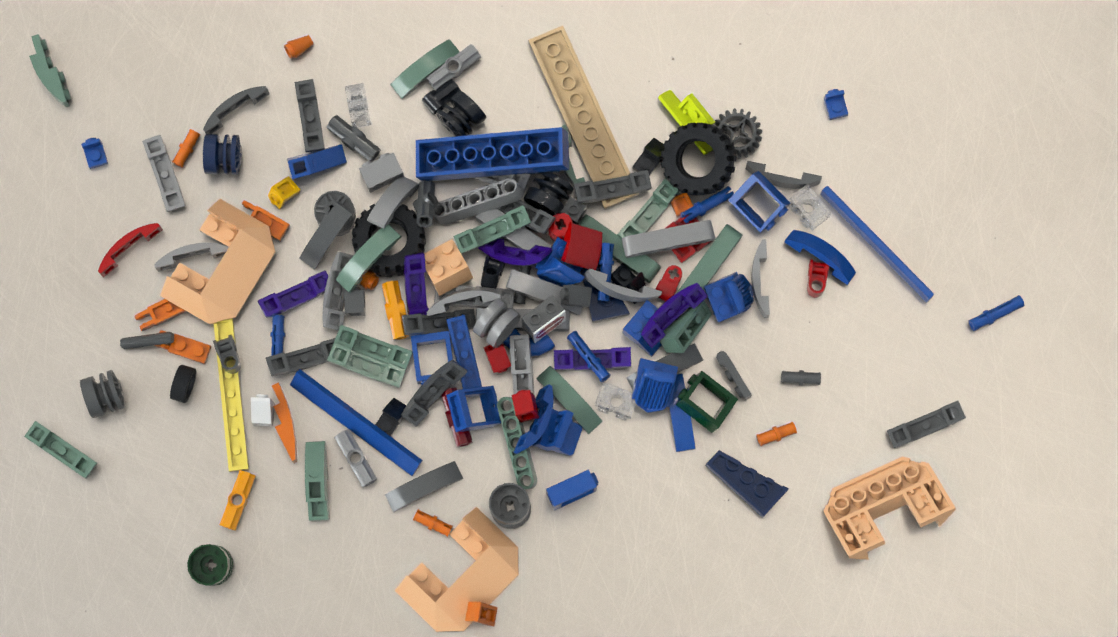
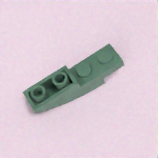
(49, 76)
(316, 480)

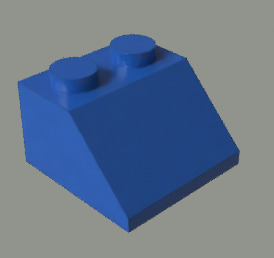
(636, 325)

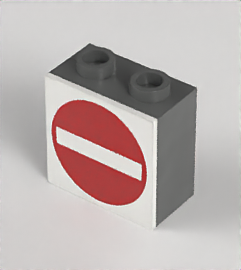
(543, 319)

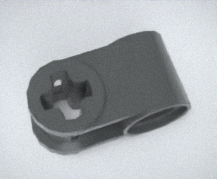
(226, 351)

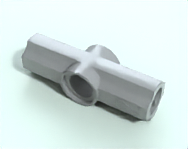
(462, 59)
(362, 468)

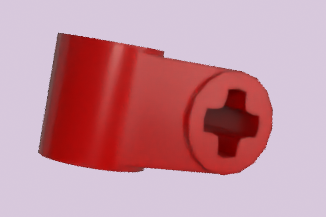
(817, 274)
(667, 285)

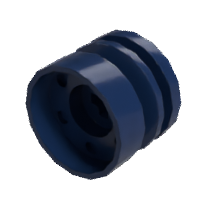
(221, 154)

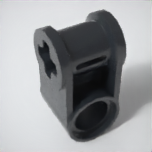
(491, 272)

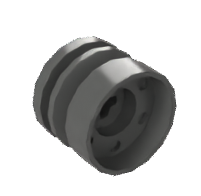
(326, 203)
(100, 394)
(507, 495)

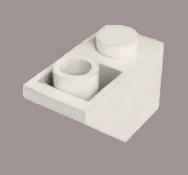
(262, 410)

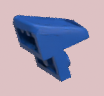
(556, 271)
(729, 296)
(654, 385)
(560, 434)

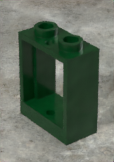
(698, 414)

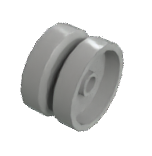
(496, 323)

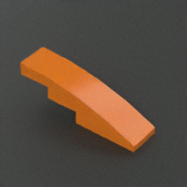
(286, 429)

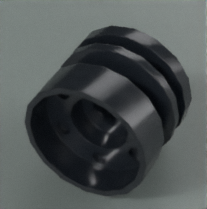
(464, 111)
(550, 191)

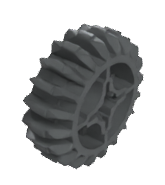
(743, 138)

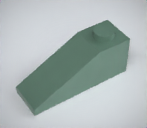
(685, 329)

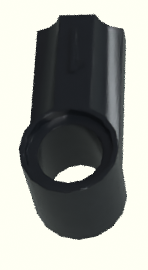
(436, 99)

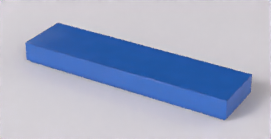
(464, 351)

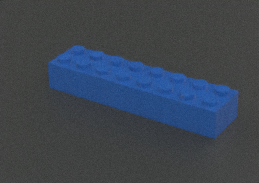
(492, 154)

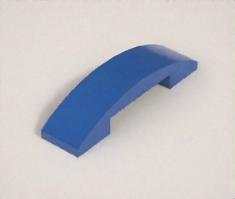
(824, 251)
(545, 405)
(681, 421)

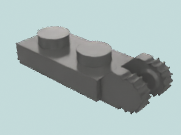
(732, 374)

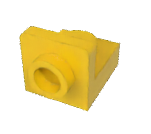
(283, 192)

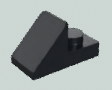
(650, 157)
(624, 277)
(391, 416)

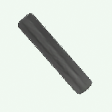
(147, 340)

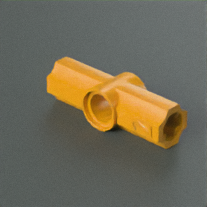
(394, 308)
(241, 488)

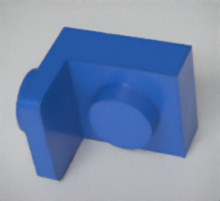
(835, 104)
(94, 153)

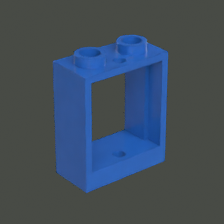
(738, 202)
(427, 339)
(460, 410)
(572, 489)

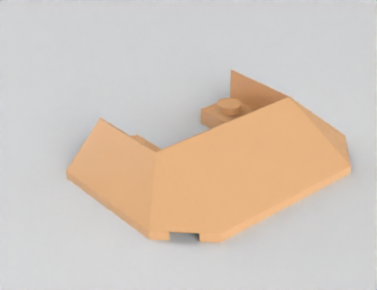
(235, 275)
(880, 491)
(482, 582)

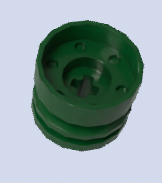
(199, 565)

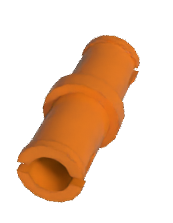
(186, 148)
(776, 433)
(432, 522)

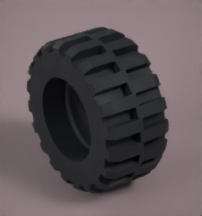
(723, 159)
(394, 263)

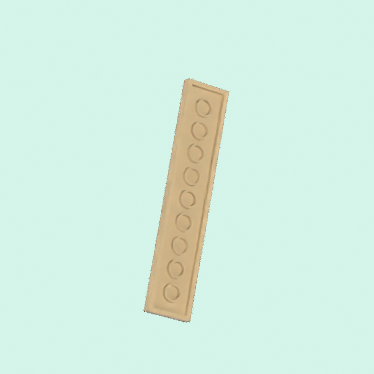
(579, 108)

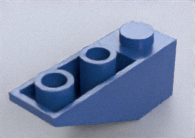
(316, 161)

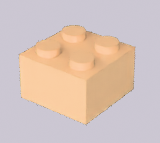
(446, 267)

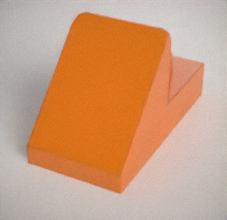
(481, 613)

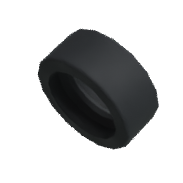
(183, 383)

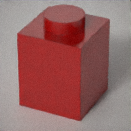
(497, 358)
(525, 405)

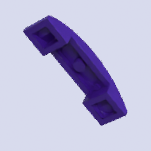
(515, 255)
(415, 284)
(294, 296)
(670, 311)
(610, 358)

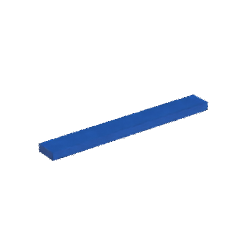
(876, 243)
(356, 422)

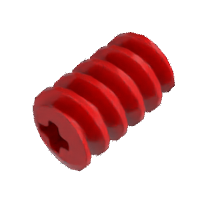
(562, 220)

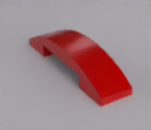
(108, 264)

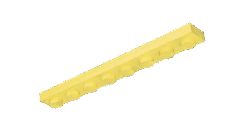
(231, 405)

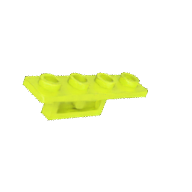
(687, 112)

